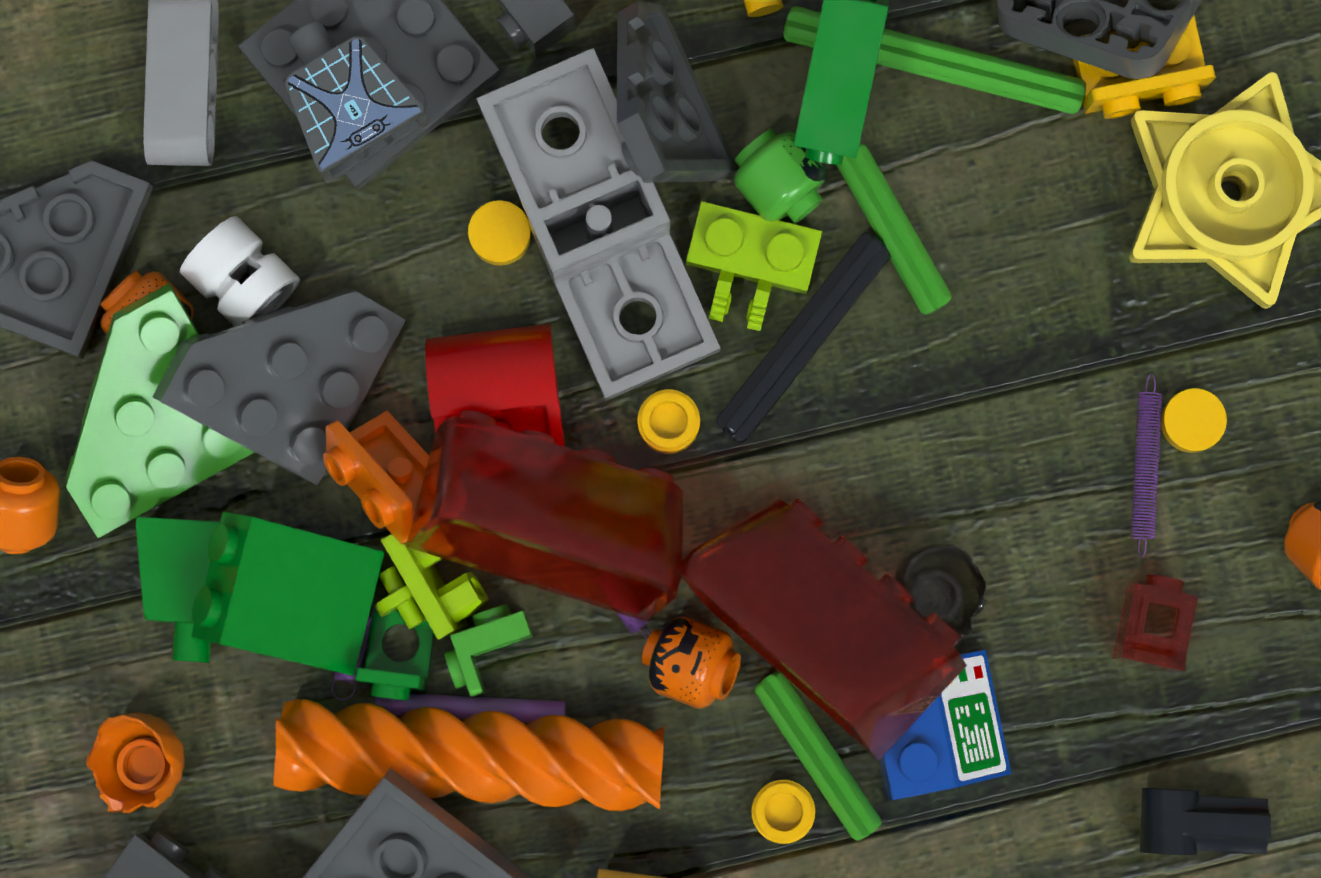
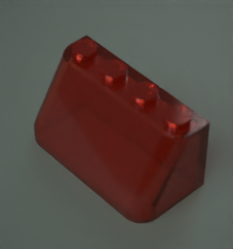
(550, 516)
(826, 621)

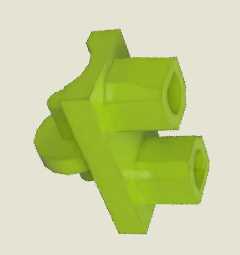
(442, 604)

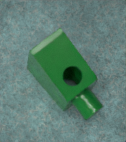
(171, 575)

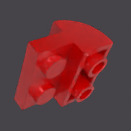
(498, 374)

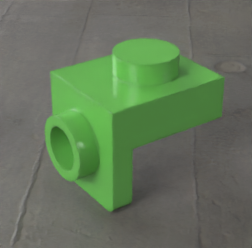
(493, 631)

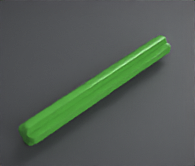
(957, 66)

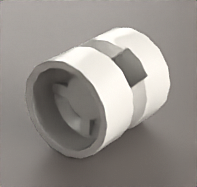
(225, 258)

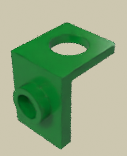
(394, 678)

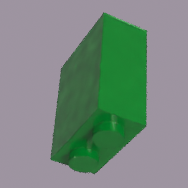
(840, 78)
(286, 593)

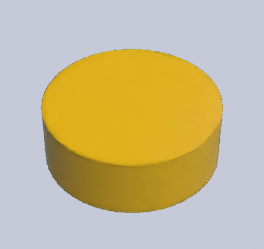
(499, 233)
(1193, 420)
(668, 421)
(783, 811)

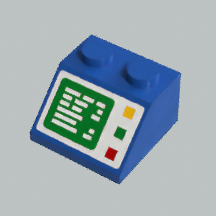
(953, 740)

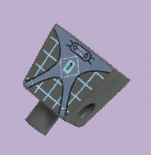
(347, 101)

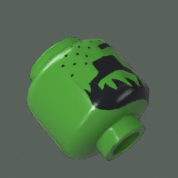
(779, 177)

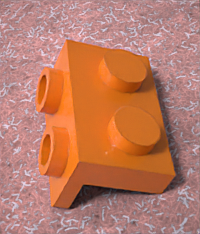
(381, 468)

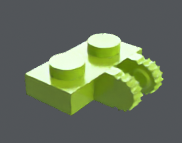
(751, 250)

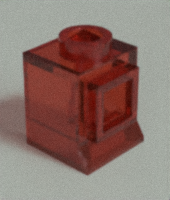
(1148, 648)

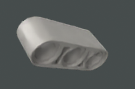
(181, 82)

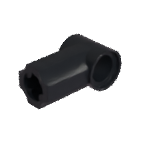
(1185, 822)

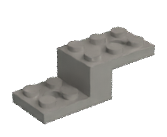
(598, 225)

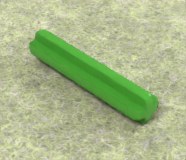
(895, 231)
(818, 756)

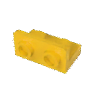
(1176, 82)

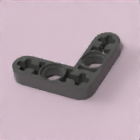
(1132, 24)

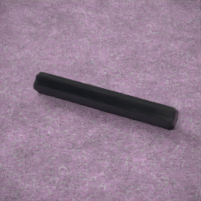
(803, 338)

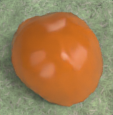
(136, 761)

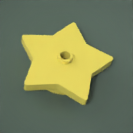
(1191, 215)

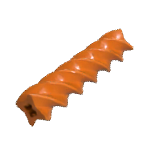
(480, 757)

